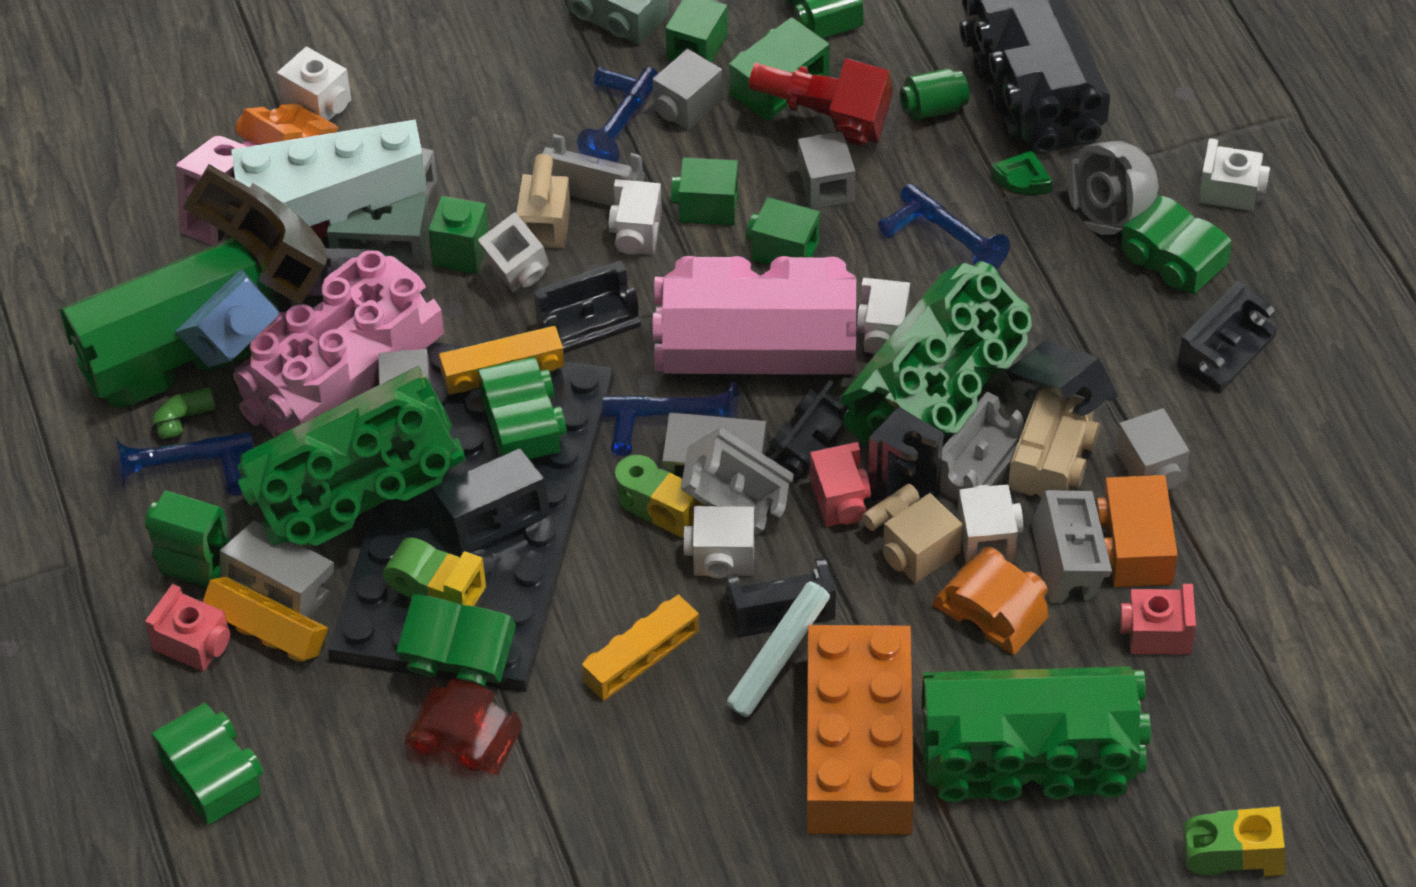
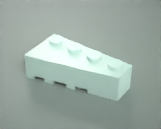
(337, 171)

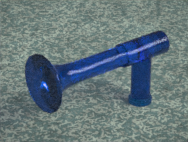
(602, 142)
(989, 250)
(629, 407)
(224, 447)

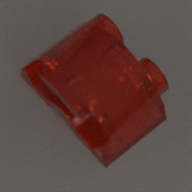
(464, 723)

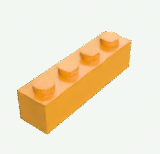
(462, 365)
(266, 619)
(640, 647)

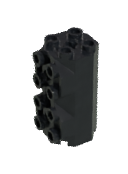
(1039, 71)

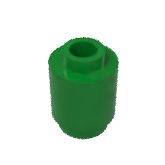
(934, 94)

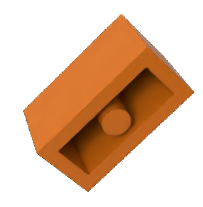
(1138, 530)

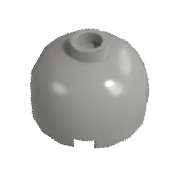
(1111, 185)

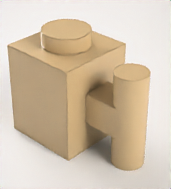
(545, 203)
(916, 532)

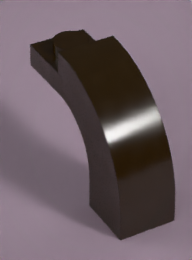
(278, 237)

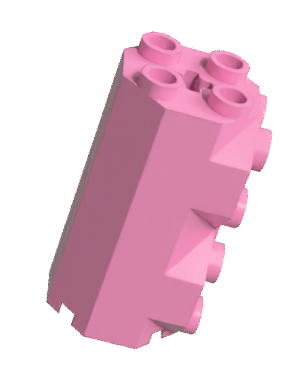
(737, 322)
(331, 352)

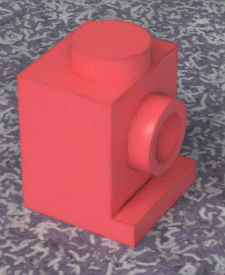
(839, 484)
(1159, 621)
(187, 629)

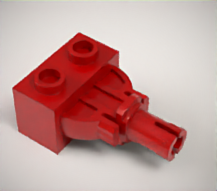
(855, 101)

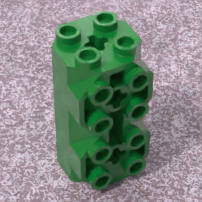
(128, 331)
(941, 353)
(350, 460)
(1051, 726)

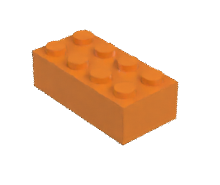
(859, 730)

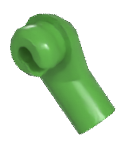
(181, 406)

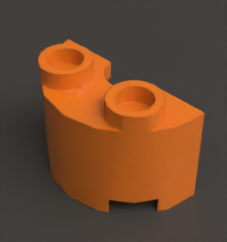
(281, 124)
(996, 598)

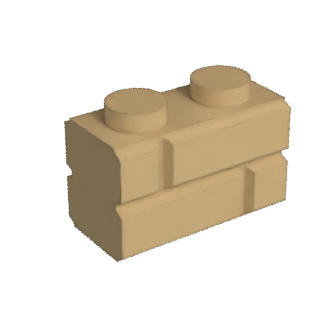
(1052, 446)

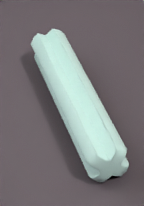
(778, 649)

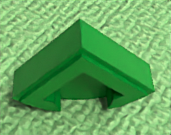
(1022, 175)

